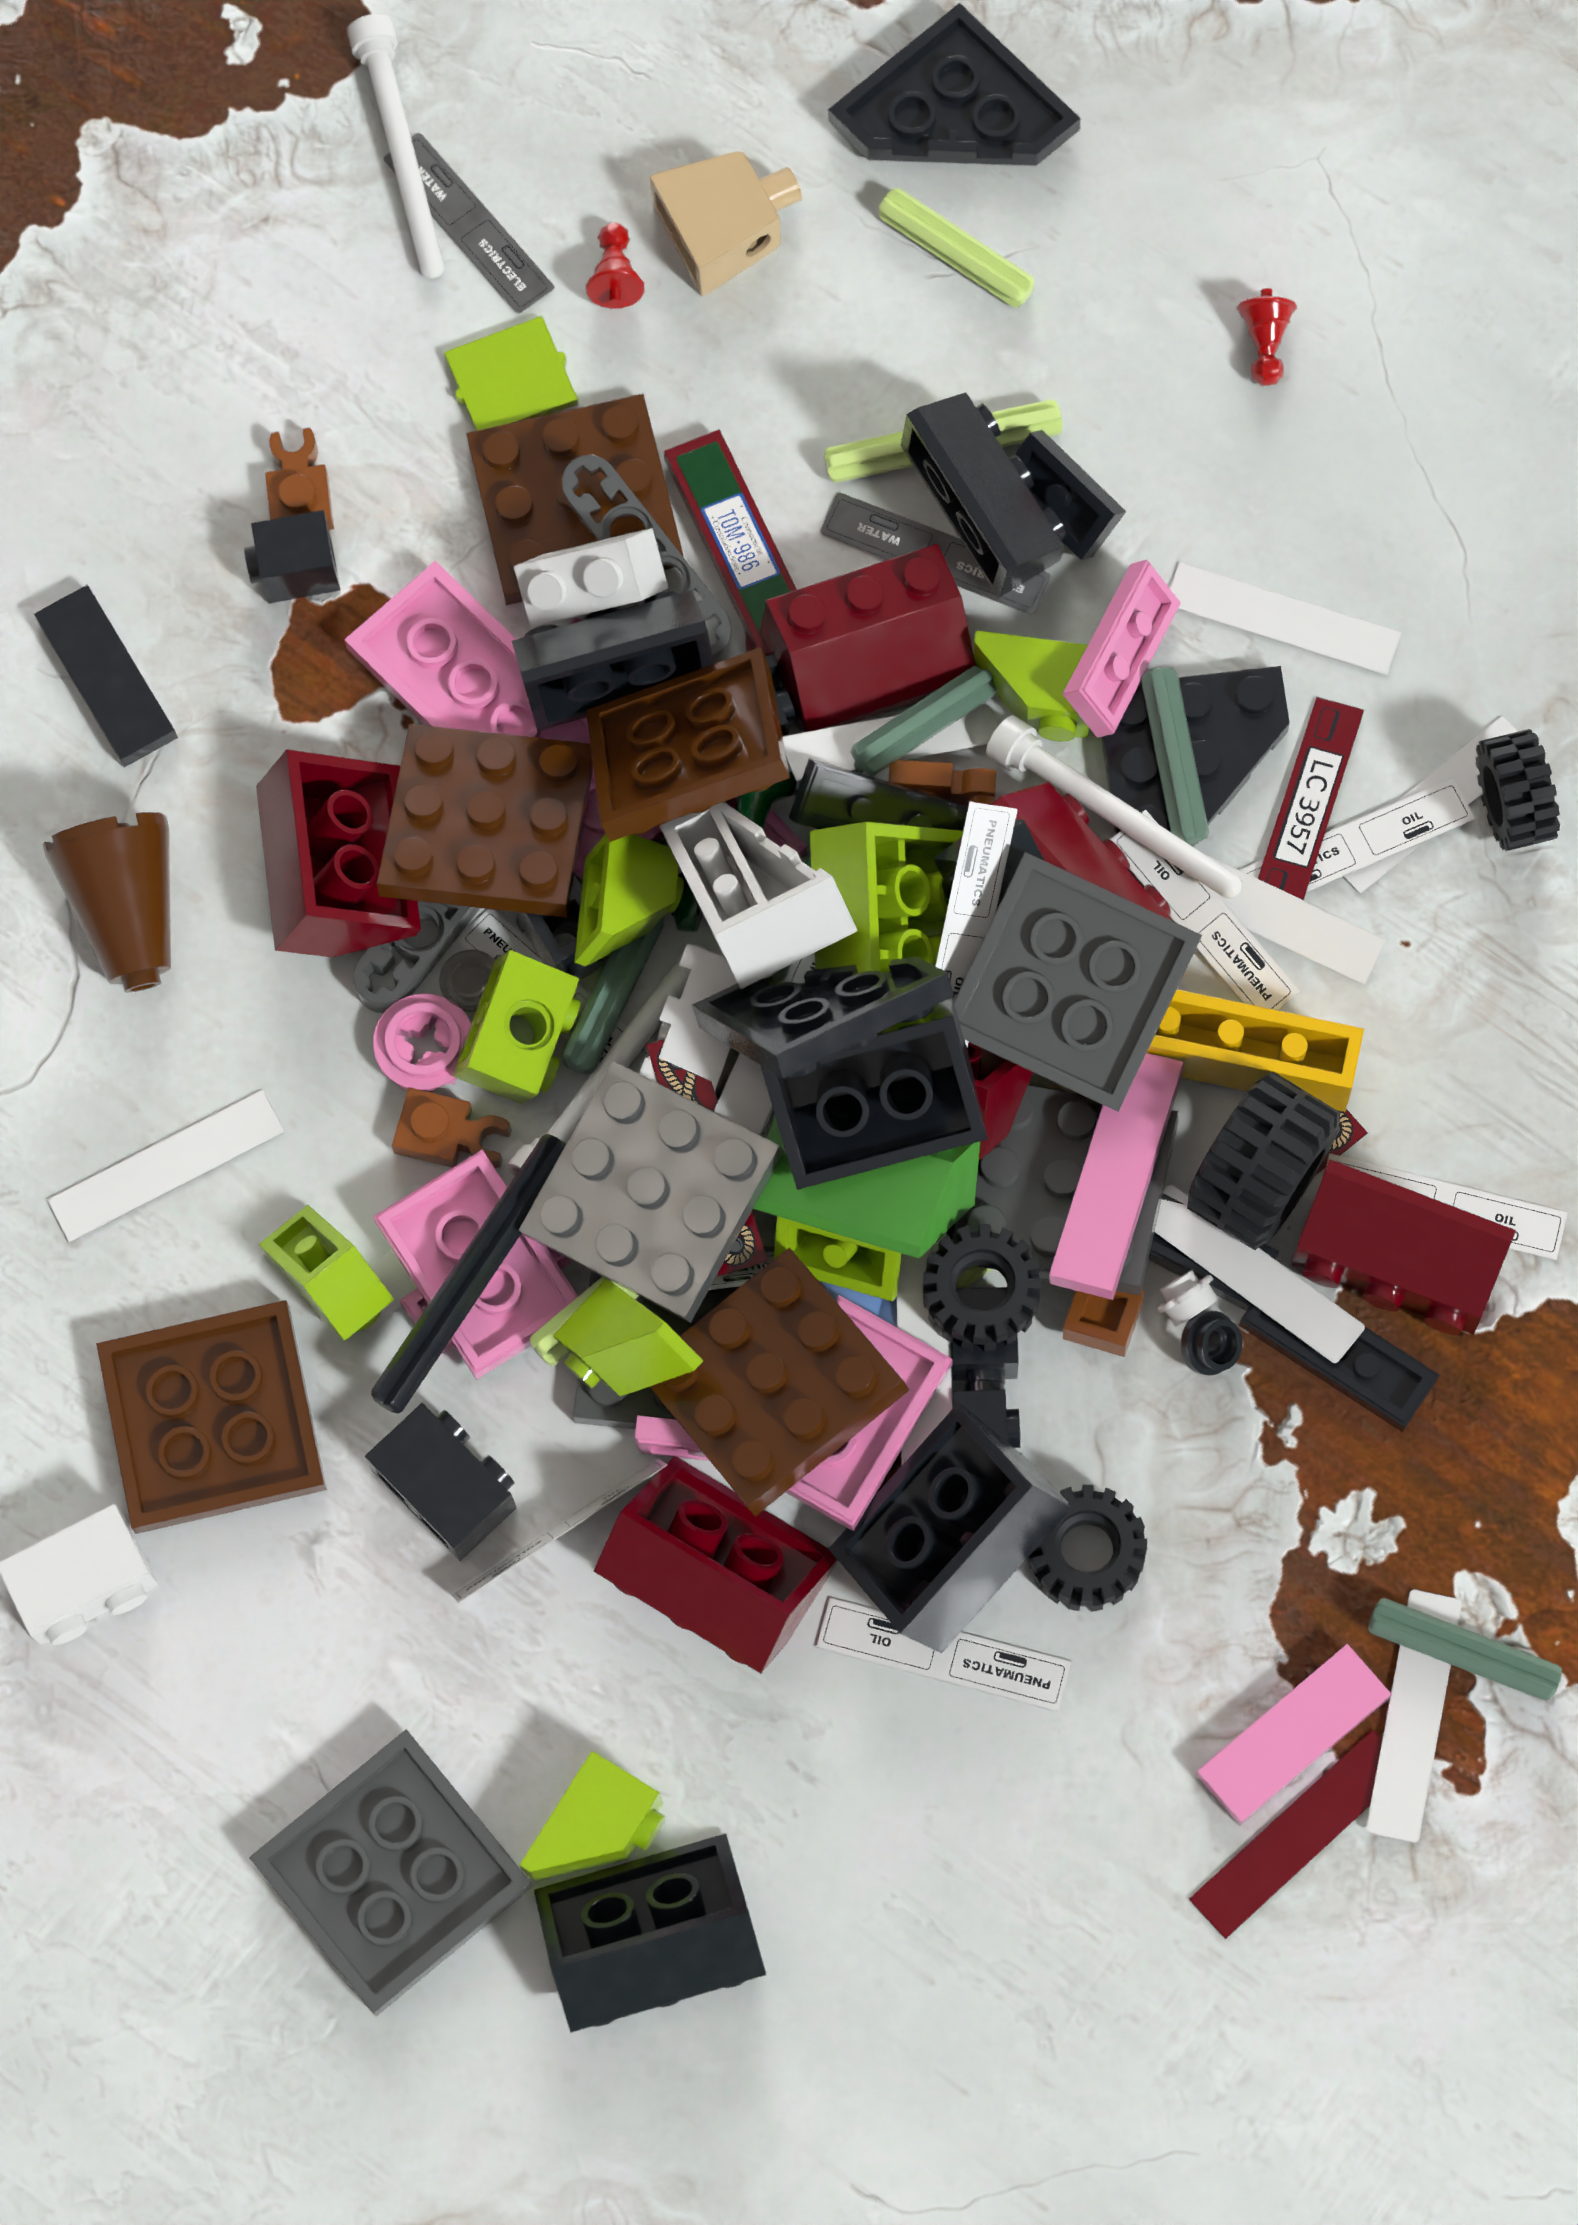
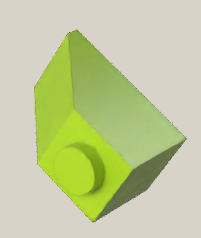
(1032, 680)
(624, 894)
(841, 1259)
(327, 1272)
(622, 1343)
(595, 1822)

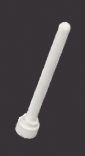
(374, 43)
(1017, 747)
(622, 1052)

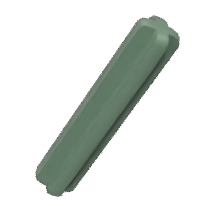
(923, 720)
(1174, 755)
(608, 1002)
(1465, 1649)

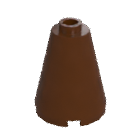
(119, 893)

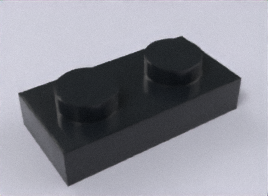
(1073, 495)

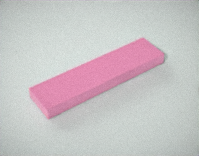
(1116, 1181)

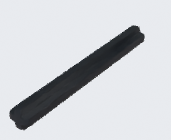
(466, 1280)

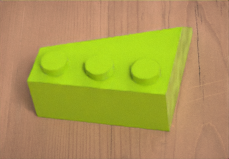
(888, 889)

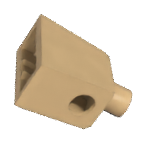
(722, 214)

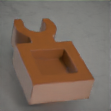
(299, 485)
(941, 780)
(439, 1128)
(1103, 1321)

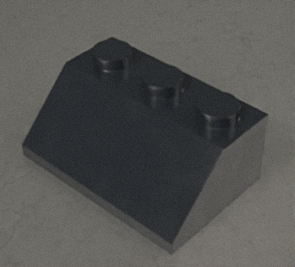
(982, 491)
(610, 655)
(880, 1102)
(949, 1529)
(648, 1933)

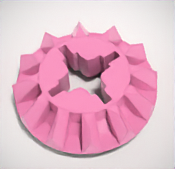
(415, 1017)

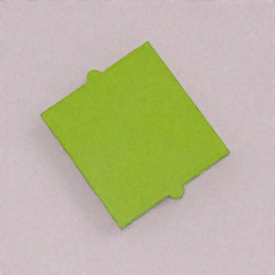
(511, 375)

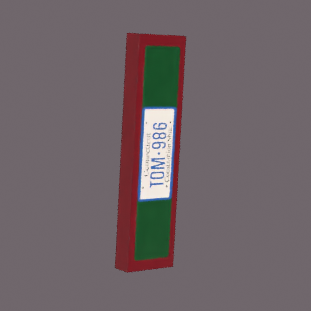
(730, 527)

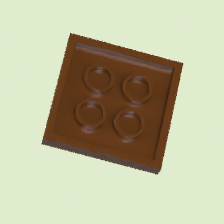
(522, 474)
(686, 745)
(486, 820)
(778, 1382)
(211, 1417)

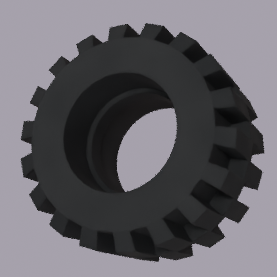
(1263, 1160)

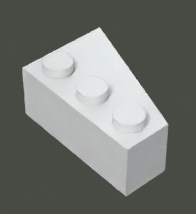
(756, 894)

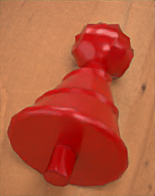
(614, 279)
(1266, 323)

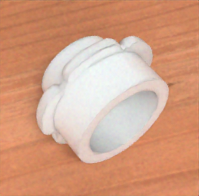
(1187, 1297)

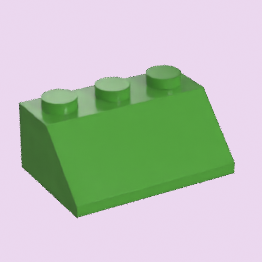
(891, 1207)

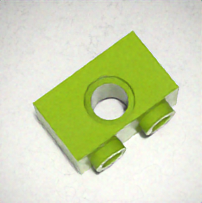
(491, 1053)

